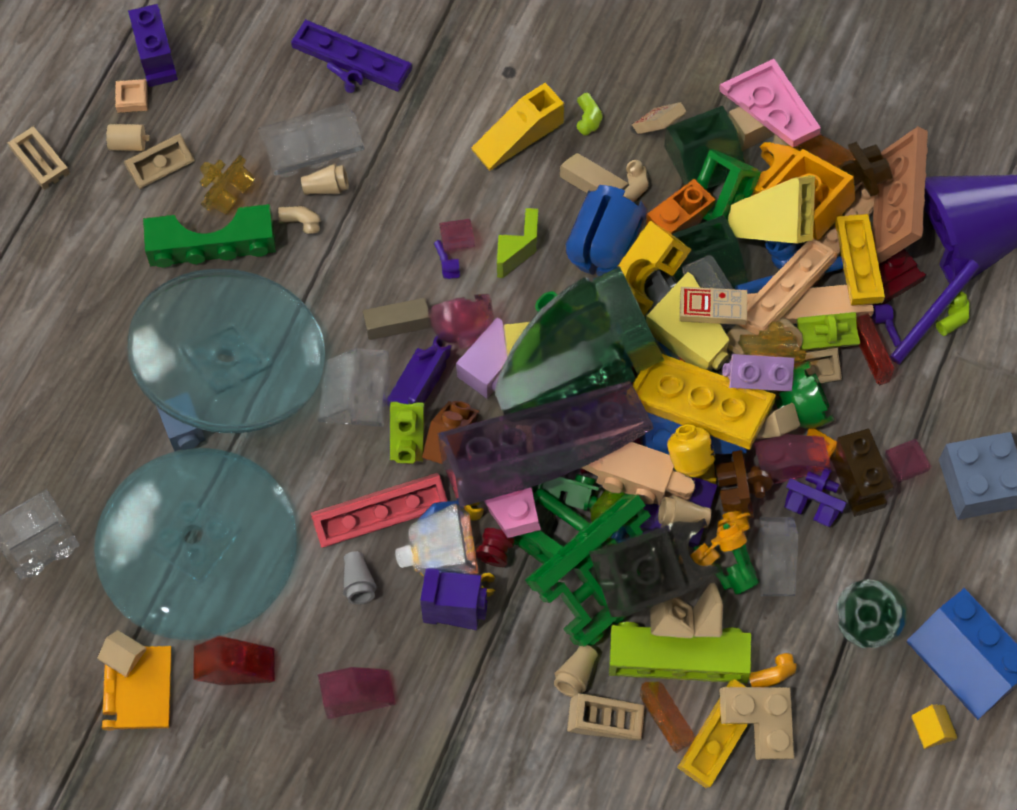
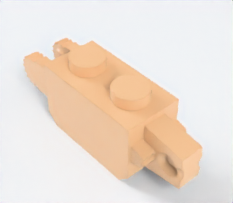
(641, 472)

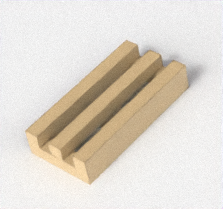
(52, 175)

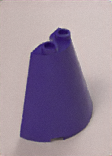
(972, 219)

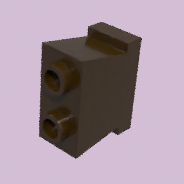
(861, 472)

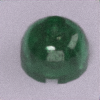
(871, 613)

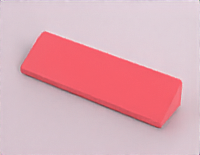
(377, 510)

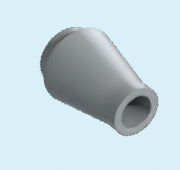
(358, 581)

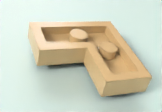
(768, 711)

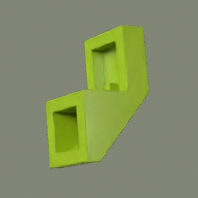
(516, 249)

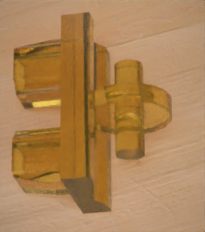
(218, 195)
(773, 342)

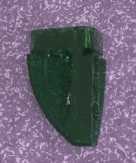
(578, 345)

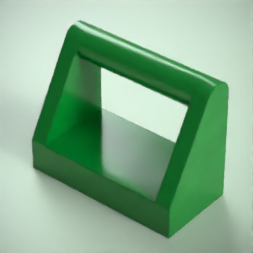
(737, 187)
(538, 543)

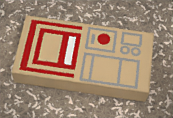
(659, 118)
(713, 305)

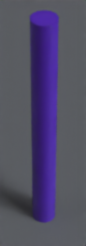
(934, 312)

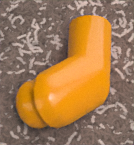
(774, 675)

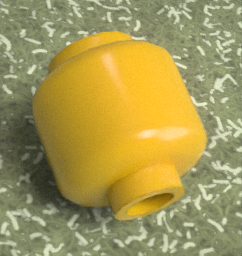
(691, 450)

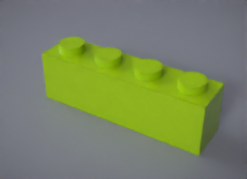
(645, 655)

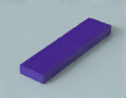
(351, 55)

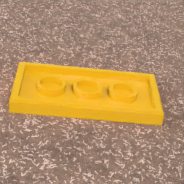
(704, 400)

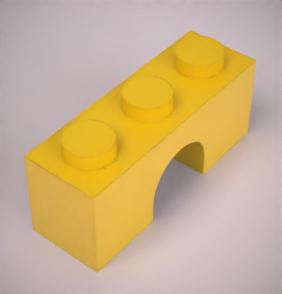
(650, 252)

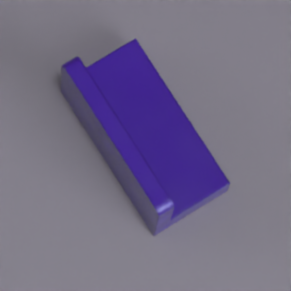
(418, 379)

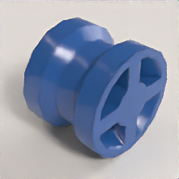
(781, 252)

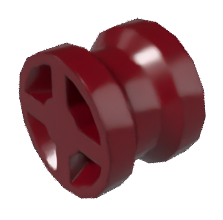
(494, 547)

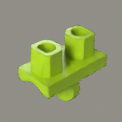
(828, 331)
(406, 432)

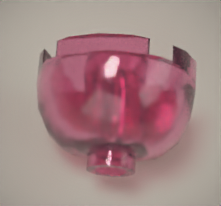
(462, 319)

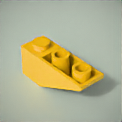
(520, 126)

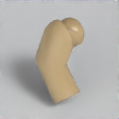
(637, 180)
(300, 214)

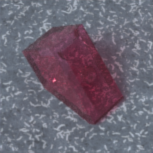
(792, 456)
(355, 690)

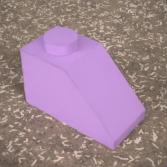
(484, 360)

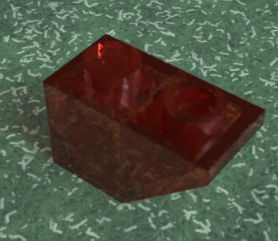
(233, 662)

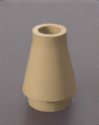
(326, 181)
(679, 509)
(575, 672)

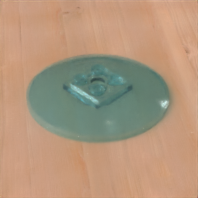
(234, 314)
(204, 585)

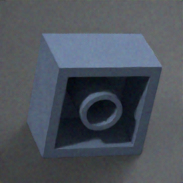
(981, 475)

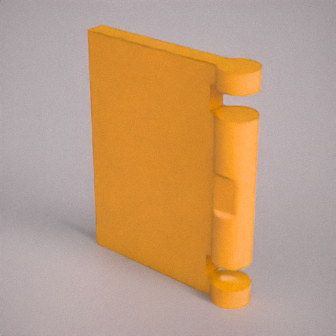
(143, 695)

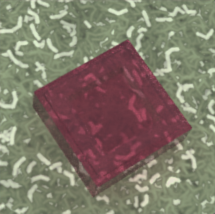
(457, 234)
(907, 460)

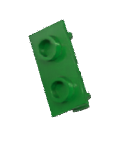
(578, 489)

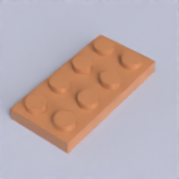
(901, 199)

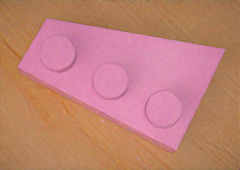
(515, 512)

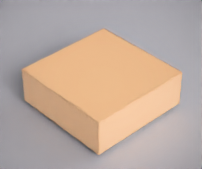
(131, 96)

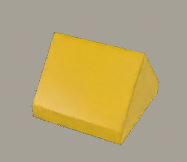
(934, 726)

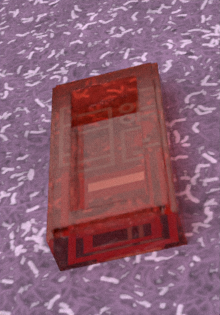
(874, 350)

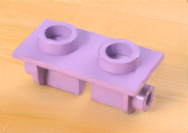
(759, 372)

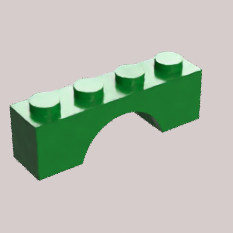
(247, 234)

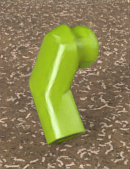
(592, 115)
(957, 315)

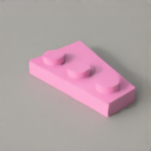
(773, 102)

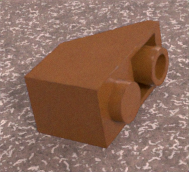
(451, 416)

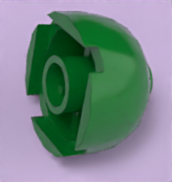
(807, 397)

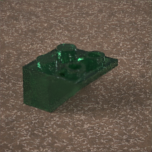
(692, 138)
(714, 239)

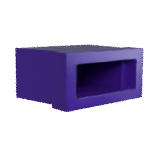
(153, 45)
(453, 599)

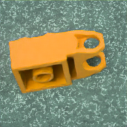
(832, 185)

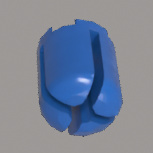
(604, 230)

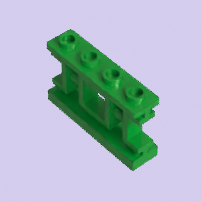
(575, 555)

